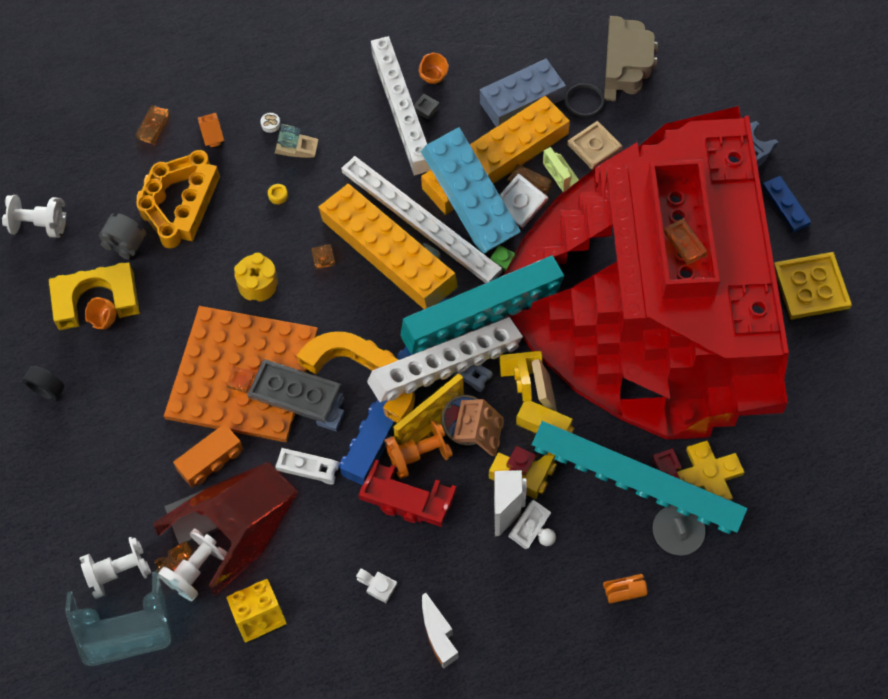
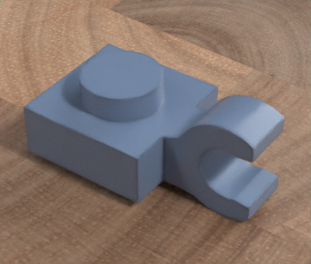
(335, 416)

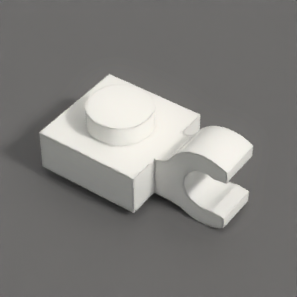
(379, 586)

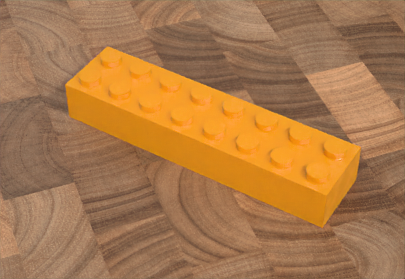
(509, 145)
(388, 247)

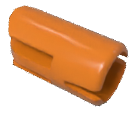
(625, 588)

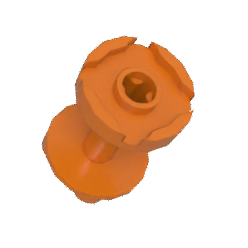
(410, 452)

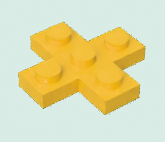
(711, 472)

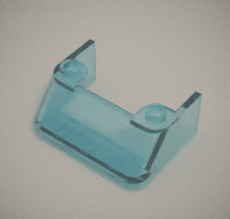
(122, 635)

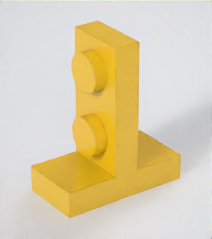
(520, 367)

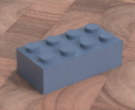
(520, 90)

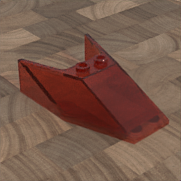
(245, 511)

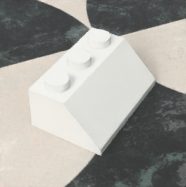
(508, 498)

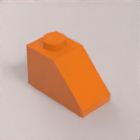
(211, 130)

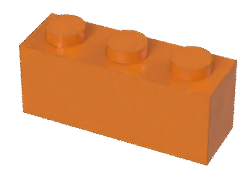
(208, 456)

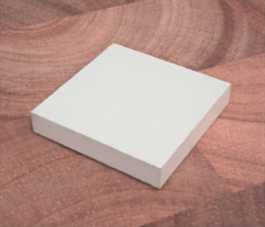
(522, 200)

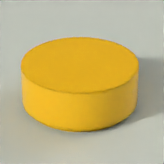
(277, 194)

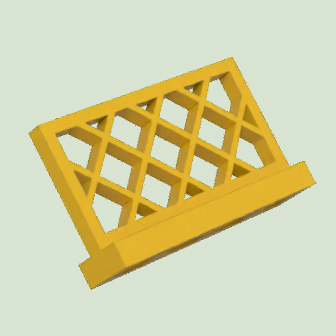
(417, 423)

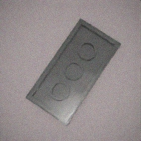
(294, 391)

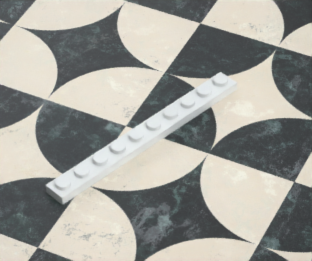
(422, 220)

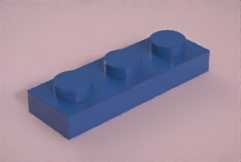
(786, 204)

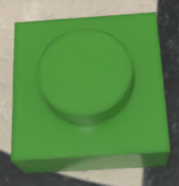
(502, 257)

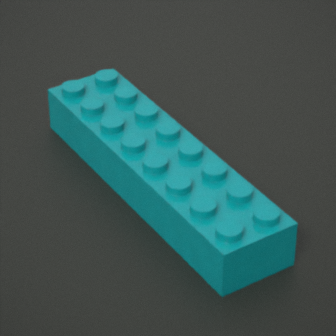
(481, 305)

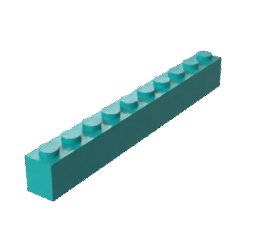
(640, 477)

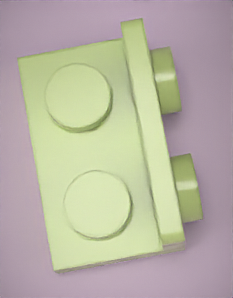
(559, 169)

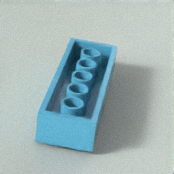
(470, 190)

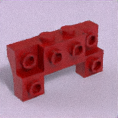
(404, 499)

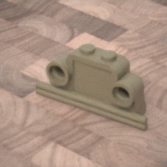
(628, 56)

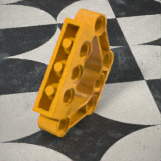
(174, 172)

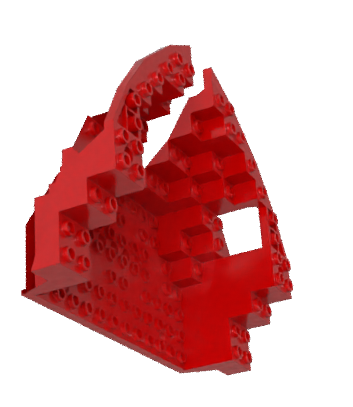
(639, 316)

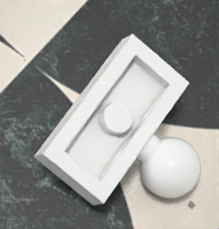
(531, 525)

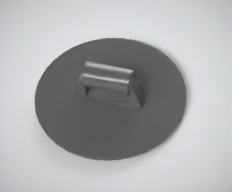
(678, 532)

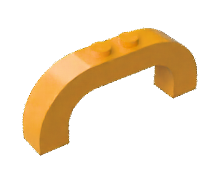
(343, 344)

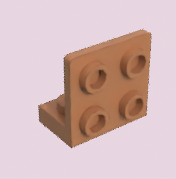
(479, 424)

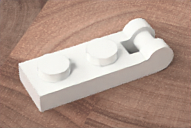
(307, 465)

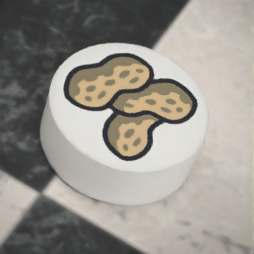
(270, 122)

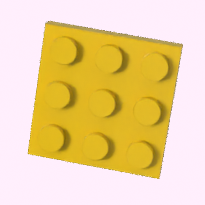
(812, 285)

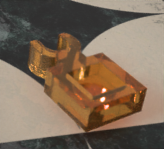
(175, 557)

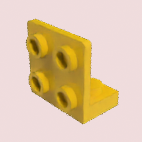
(256, 610)

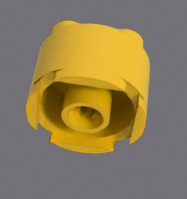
(256, 277)

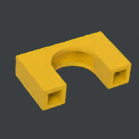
(67, 289)
(530, 418)

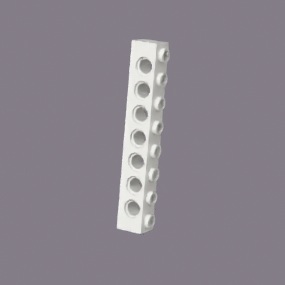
(400, 103)
(444, 360)

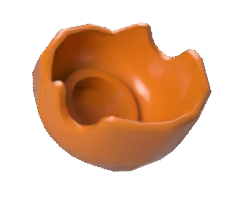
(433, 68)
(100, 313)

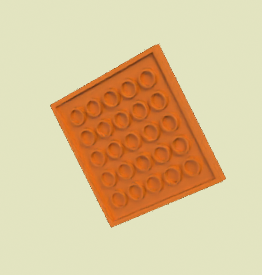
(239, 340)

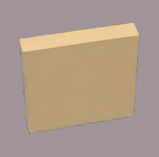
(594, 145)
(543, 385)

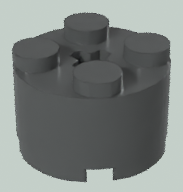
(122, 235)

